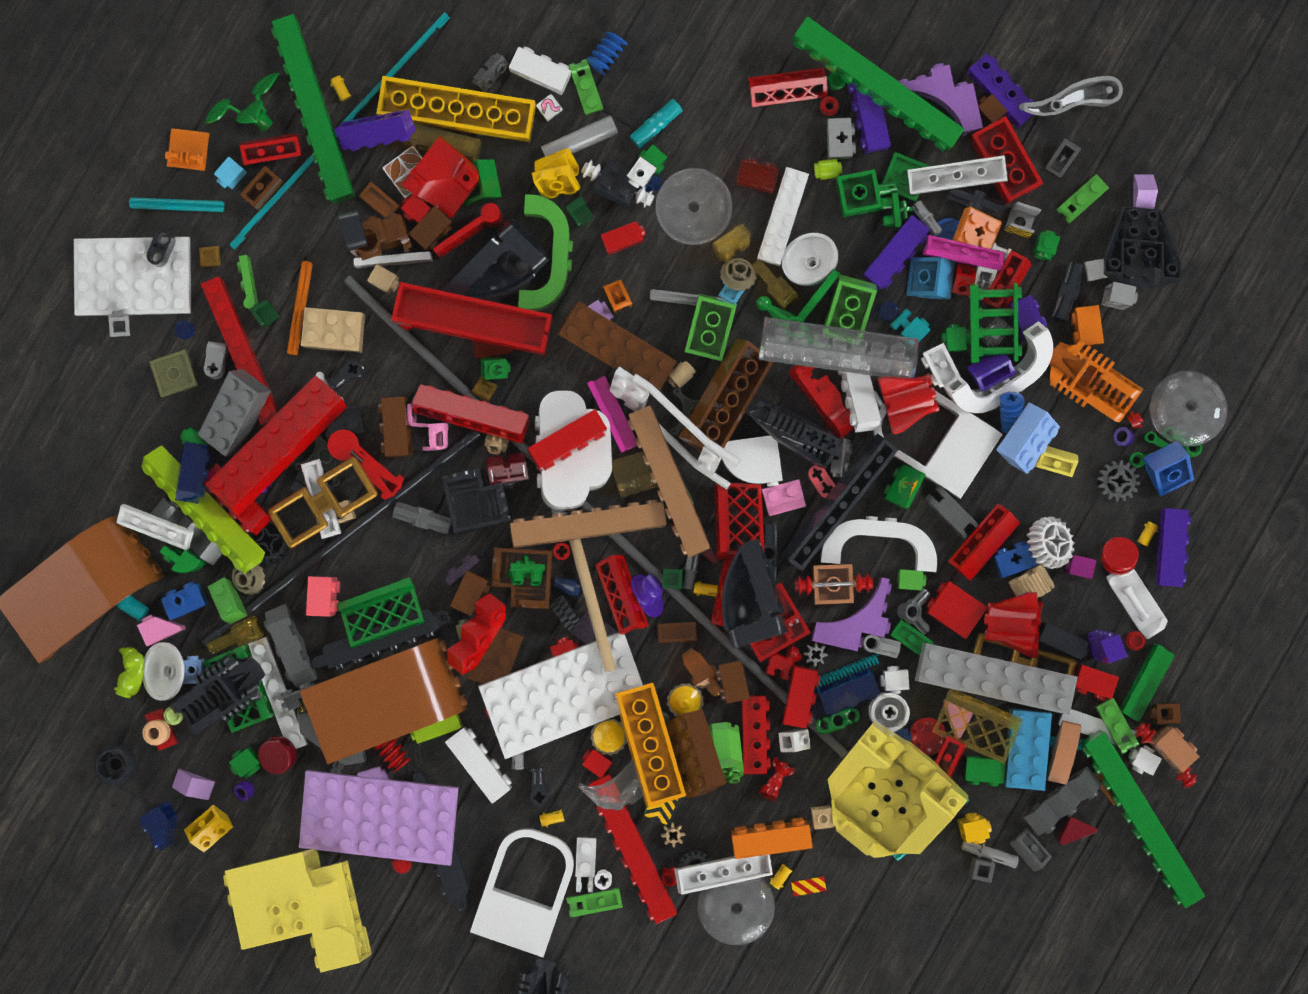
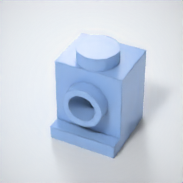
(195, 662)

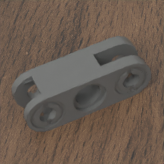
(951, 511)

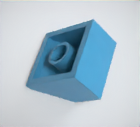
(930, 277)

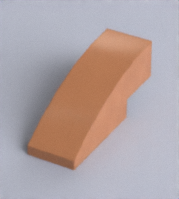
(1063, 752)

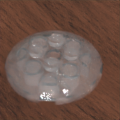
(695, 187)
(1175, 420)
(739, 926)

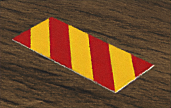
(808, 886)

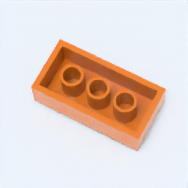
(771, 838)

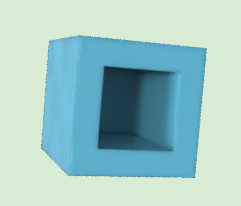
(229, 173)

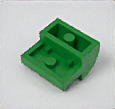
(184, 561)

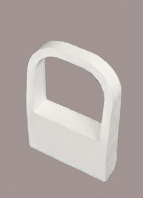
(958, 453)
(514, 918)

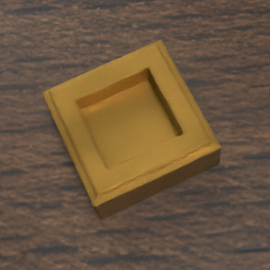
(210, 256)
(484, 389)

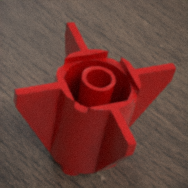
(907, 400)
(1015, 623)

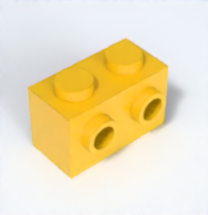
(208, 828)
(974, 828)

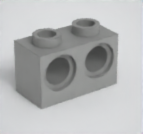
(1119, 296)

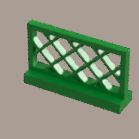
(380, 597)
(263, 705)

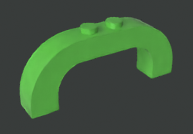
(546, 209)

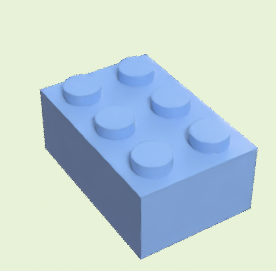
(1028, 438)

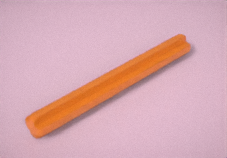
(300, 304)

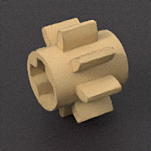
(496, 444)
(673, 840)

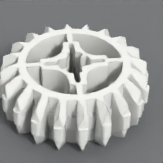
(1050, 542)

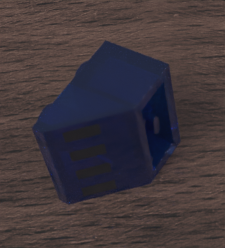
(160, 825)

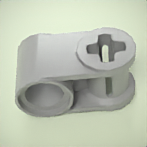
(216, 357)

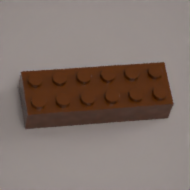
(615, 345)
(728, 394)

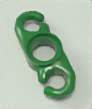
(831, 727)

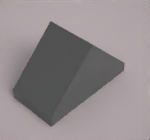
(1062, 158)

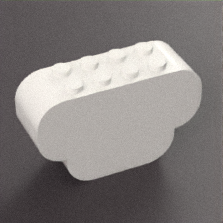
(569, 481)

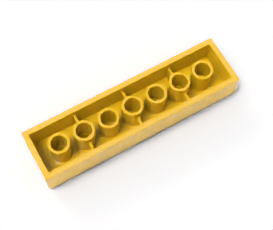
(458, 108)

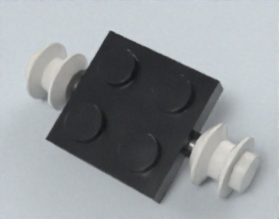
(615, 184)

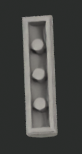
(583, 137)

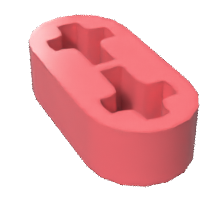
(817, 484)

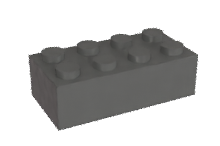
(234, 412)

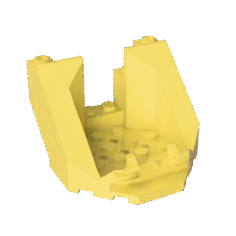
(926, 794)

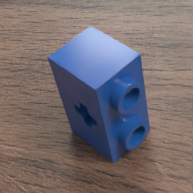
(1003, 559)

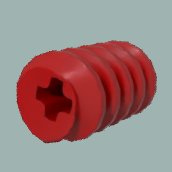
(392, 754)

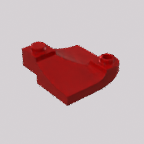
(442, 178)
(796, 626)

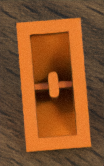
(617, 296)

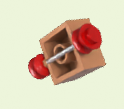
(833, 584)
(1173, 749)

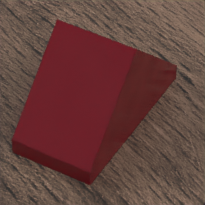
(1073, 830)

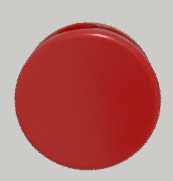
(1119, 556)

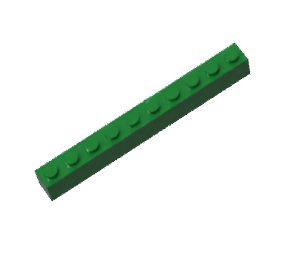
(877, 84)
(313, 108)
(1142, 818)

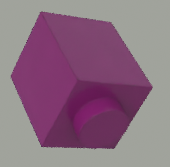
(1080, 566)

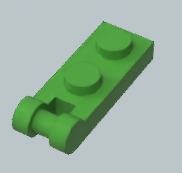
(586, 88)
(1083, 198)
(247, 283)
(1116, 725)
(595, 902)

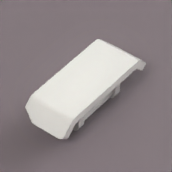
(1138, 603)

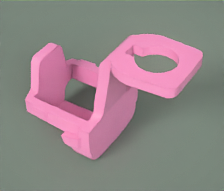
(435, 431)

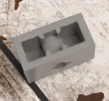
(839, 127)

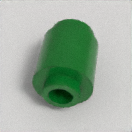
(191, 435)

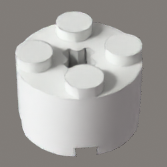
(896, 703)

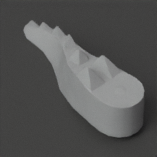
(1092, 92)

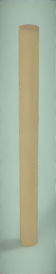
(592, 605)

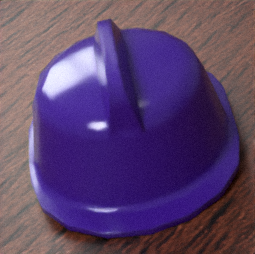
(648, 593)

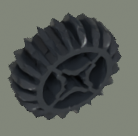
(272, 547)

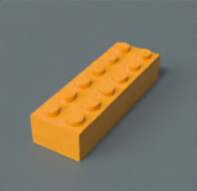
(649, 745)

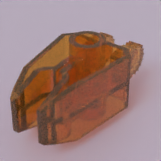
(703, 674)

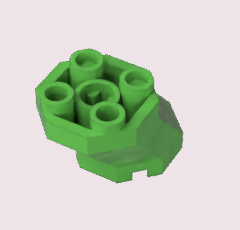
(728, 748)

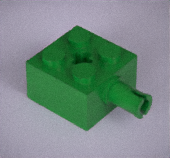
(865, 183)

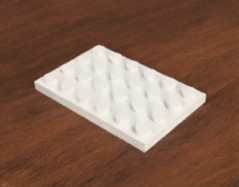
(118, 277)

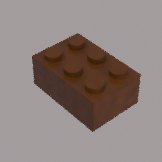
(395, 427)
(499, 657)

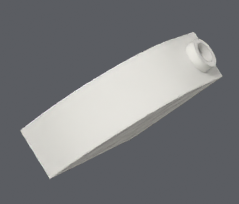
(758, 460)

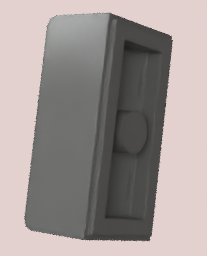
(1030, 850)

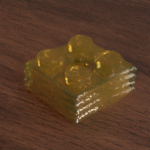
(731, 242)

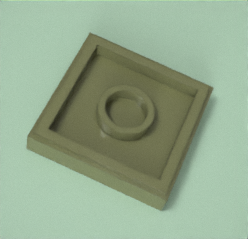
(173, 373)

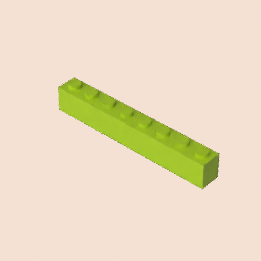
(206, 514)

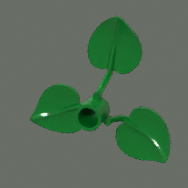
(254, 113)

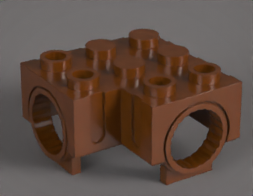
(383, 236)
(523, 595)

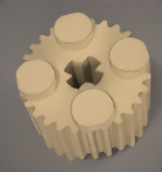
(1032, 580)

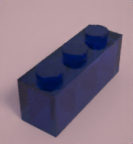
(192, 473)
(848, 692)

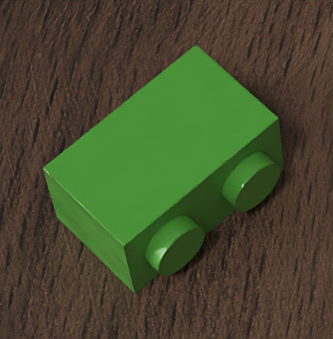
(227, 601)

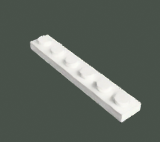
(274, 686)

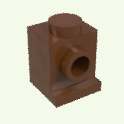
(1172, 713)

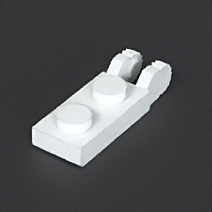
(585, 861)

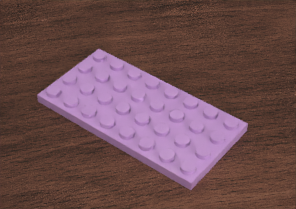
(378, 817)

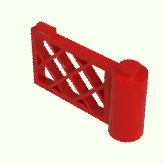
(489, 217)

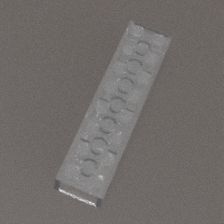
(838, 348)

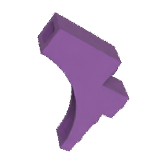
(957, 101)
(848, 631)

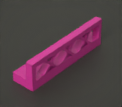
(963, 253)
(611, 409)

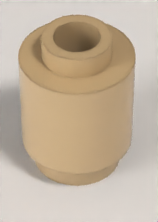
(681, 374)

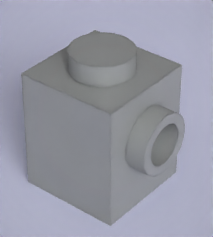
(118, 324)

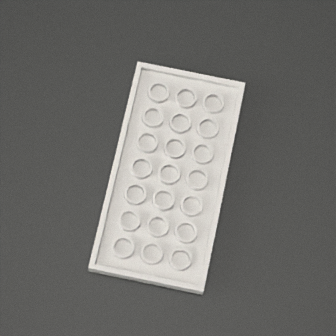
(558, 695)

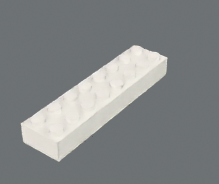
(957, 175)
(782, 216)
(721, 873)

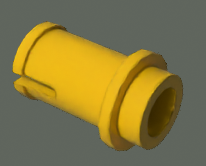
(340, 88)
(1147, 533)
(705, 589)
(551, 818)
(780, 877)

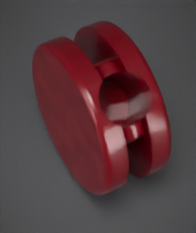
(277, 755)

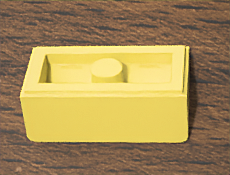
(1058, 461)

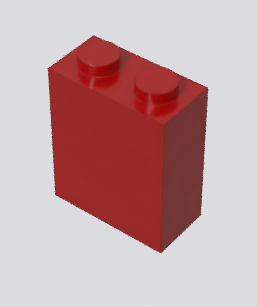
(955, 609)

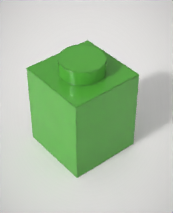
(911, 579)

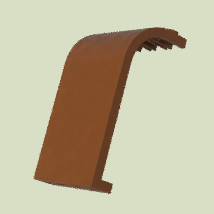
(78, 586)
(384, 700)

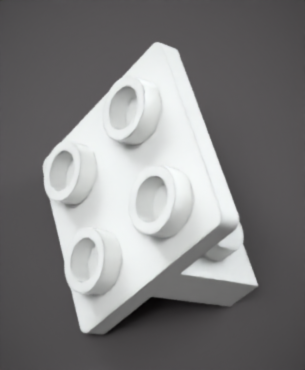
(940, 364)

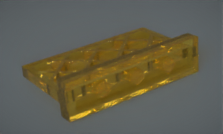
(980, 709)

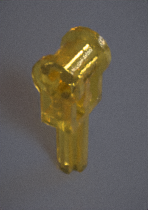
(778, 288)
(240, 633)

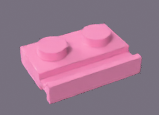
(783, 497)

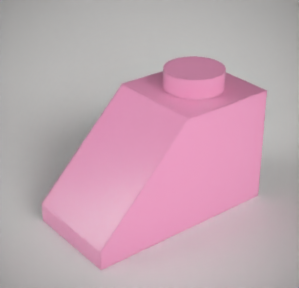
(158, 629)

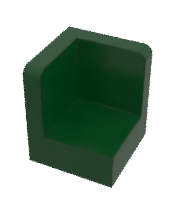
(579, 212)
(265, 313)
(672, 578)

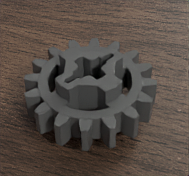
(1119, 472)

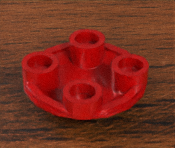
(924, 737)

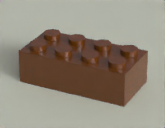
(695, 753)

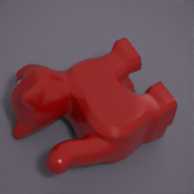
(783, 663)

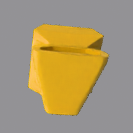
(556, 174)

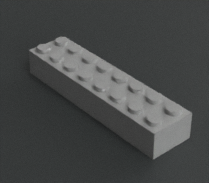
(996, 678)

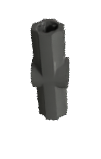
(422, 518)

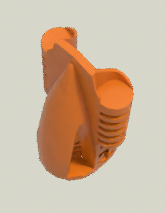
(1092, 380)

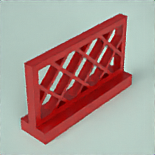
(722, 517)

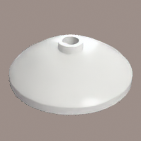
(806, 251)
(163, 671)

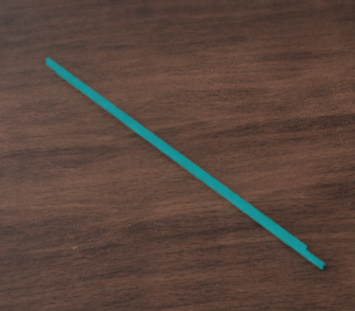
(439, 23)

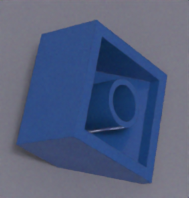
(1169, 468)

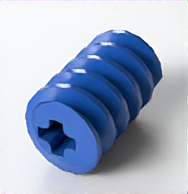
(606, 51)
(1010, 408)

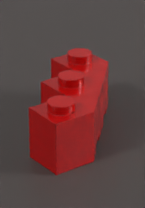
(477, 634)

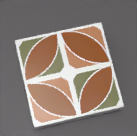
(401, 167)

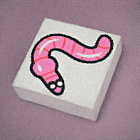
(549, 107)

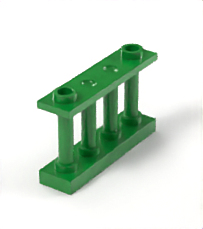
(978, 331)

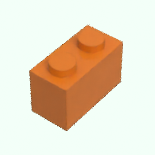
(1087, 325)

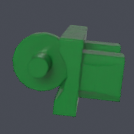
(894, 220)
(525, 569)

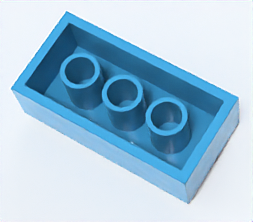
(1029, 754)

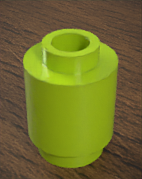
(827, 169)

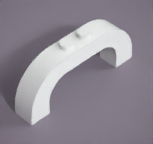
(1027, 372)
(924, 549)

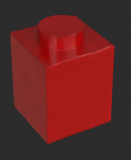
(596, 762)

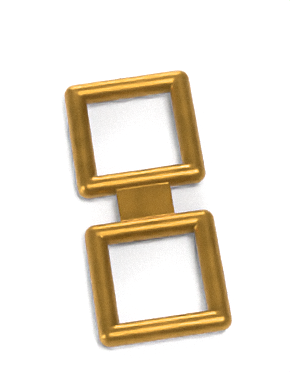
(322, 502)
(1072, 662)

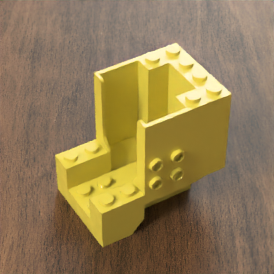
(297, 898)

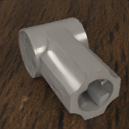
(882, 646)

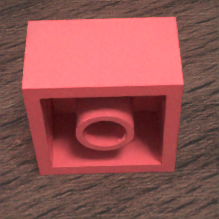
(322, 596)

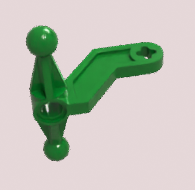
(764, 303)

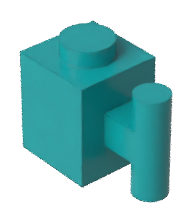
(916, 329)

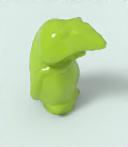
(131, 679)

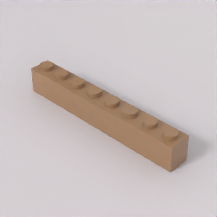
(669, 481)
(587, 525)

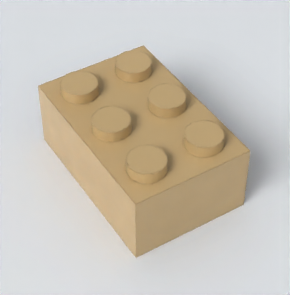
(333, 330)

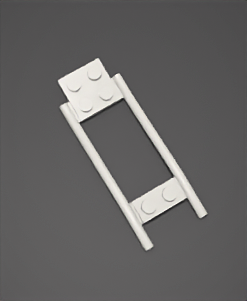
(635, 392)

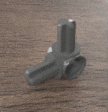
(915, 614)

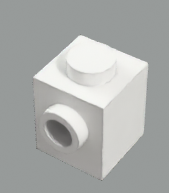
(644, 166)
(894, 679)
(794, 740)
(1144, 760)

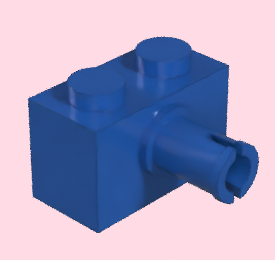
(184, 601)

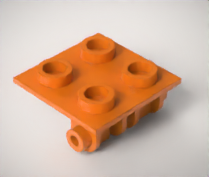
(187, 149)

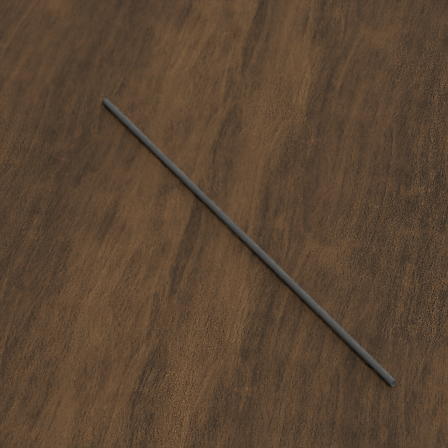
(618, 538)

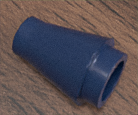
(569, 586)

